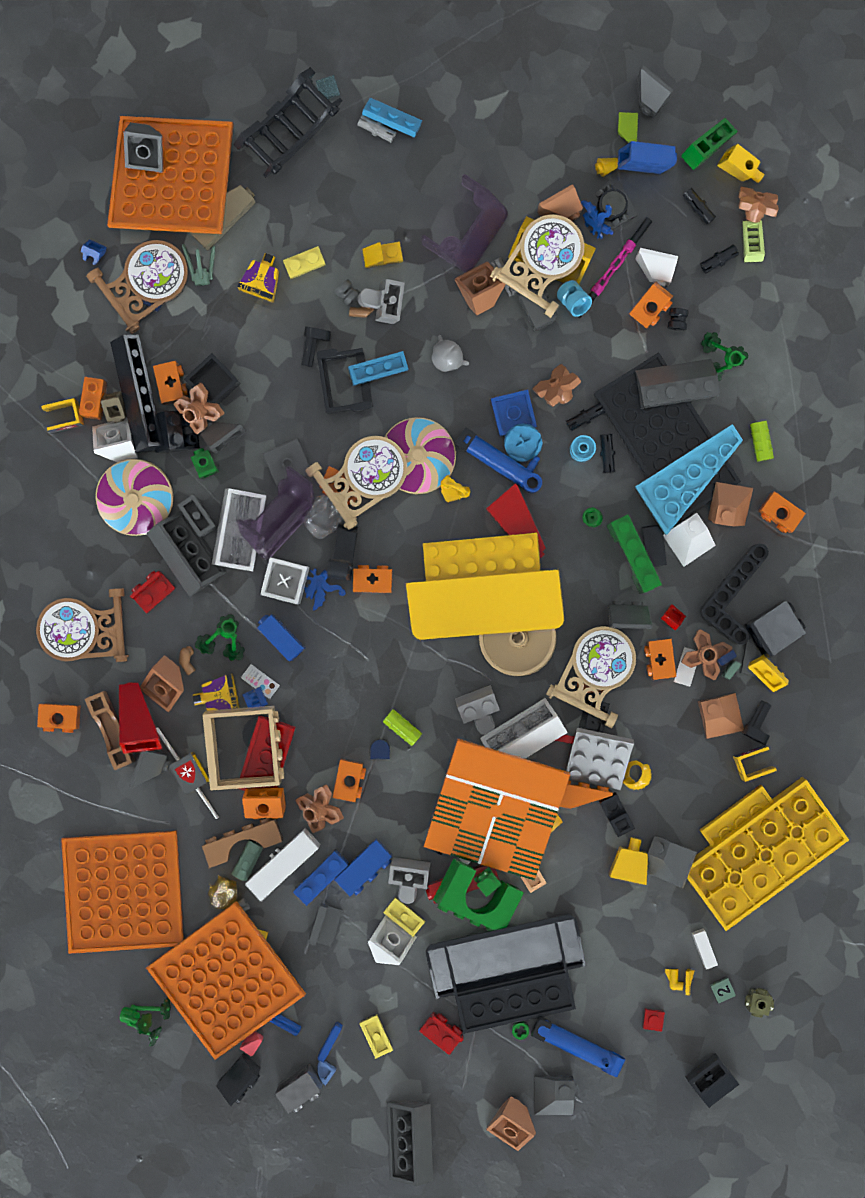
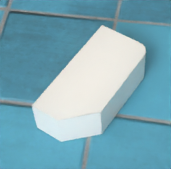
(704, 948)

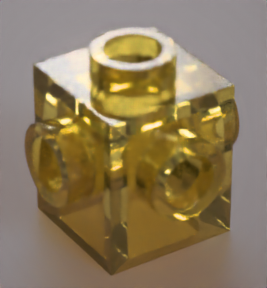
(223, 893)

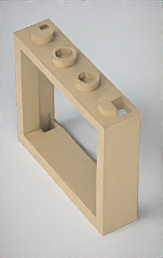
(212, 754)

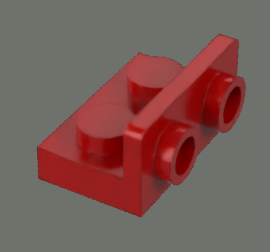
(152, 591)
(441, 1032)

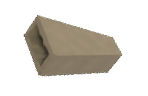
(236, 205)

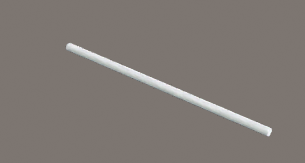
(177, 758)

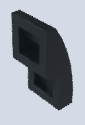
(654, 544)
(616, 815)

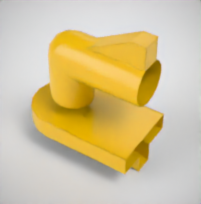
(672, 975)

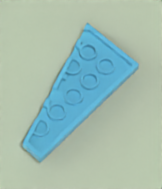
(680, 483)

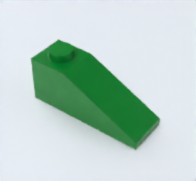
(708, 143)

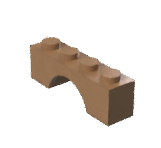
(106, 718)
(218, 850)

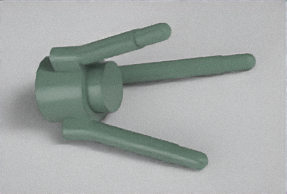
(200, 276)

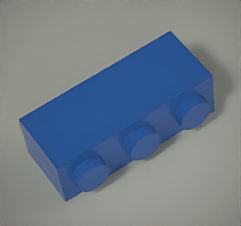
(364, 868)
(320, 877)

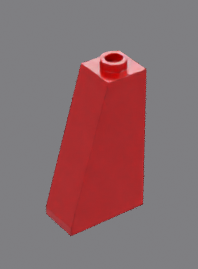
(513, 515)
(135, 723)

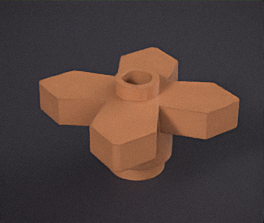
(757, 204)
(558, 387)
(197, 410)
(709, 665)
(317, 809)

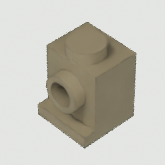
(112, 413)

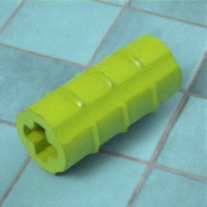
(762, 441)
(402, 727)

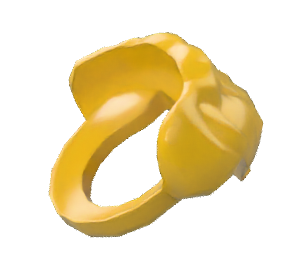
(452, 490)
(643, 781)

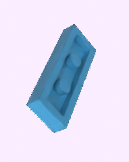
(392, 117)
(378, 368)

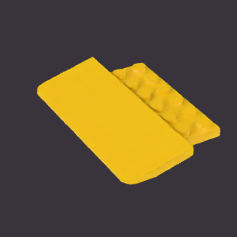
(484, 589)

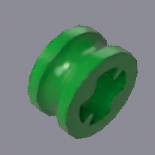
(524, 1034)

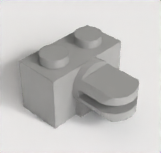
(386, 300)
(478, 707)
(409, 876)

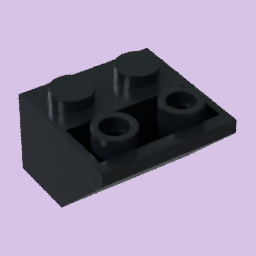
(176, 433)
(238, 1078)
(712, 1080)

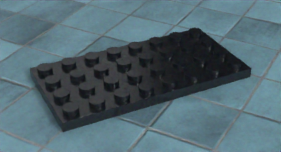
(658, 433)

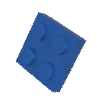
(513, 410)

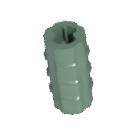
(247, 860)

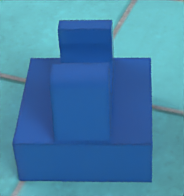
(94, 250)
(255, 698)

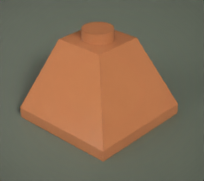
(564, 203)
(479, 288)
(730, 504)
(164, 683)
(720, 715)
(512, 1124)

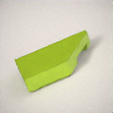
(628, 126)

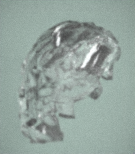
(322, 518)

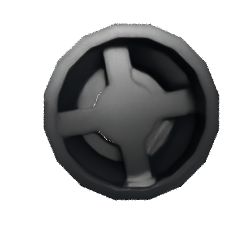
(678, 319)

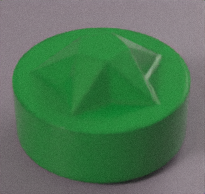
(592, 517)

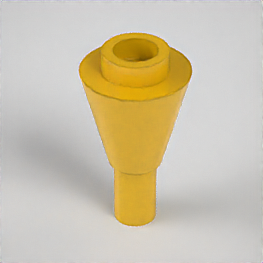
(606, 165)

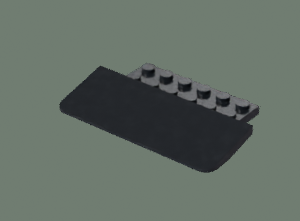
(508, 972)

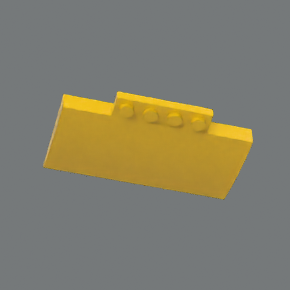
(762, 849)

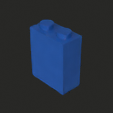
(646, 157)
(280, 637)

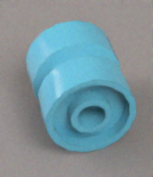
(574, 298)
(582, 448)

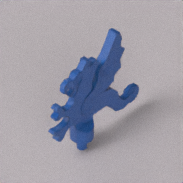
(597, 219)
(319, 583)

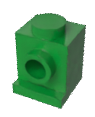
(209, 468)
(487, 881)

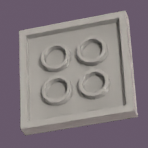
(599, 758)

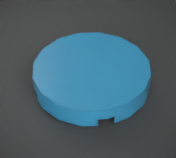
(523, 442)

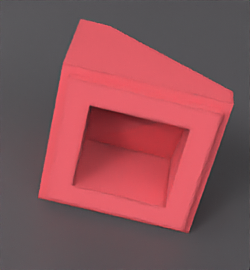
(252, 1043)

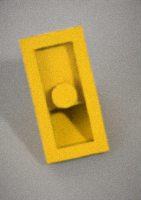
(382, 254)

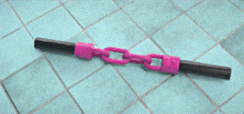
(628, 247)

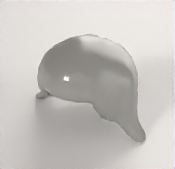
(447, 355)

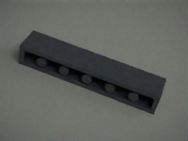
(137, 393)

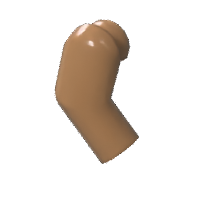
(360, 312)
(184, 660)

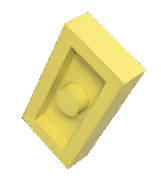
(304, 262)
(404, 916)
(376, 1036)

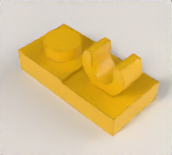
(768, 673)

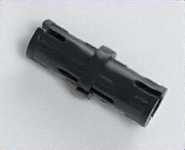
(699, 206)
(719, 258)
(585, 416)
(607, 453)

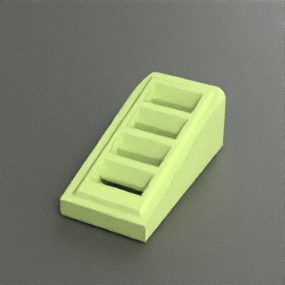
(753, 253)

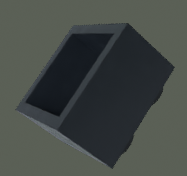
(215, 379)

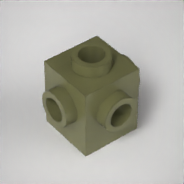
(754, 998)

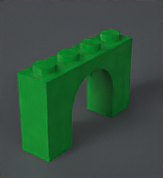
(625, 534)
(493, 915)

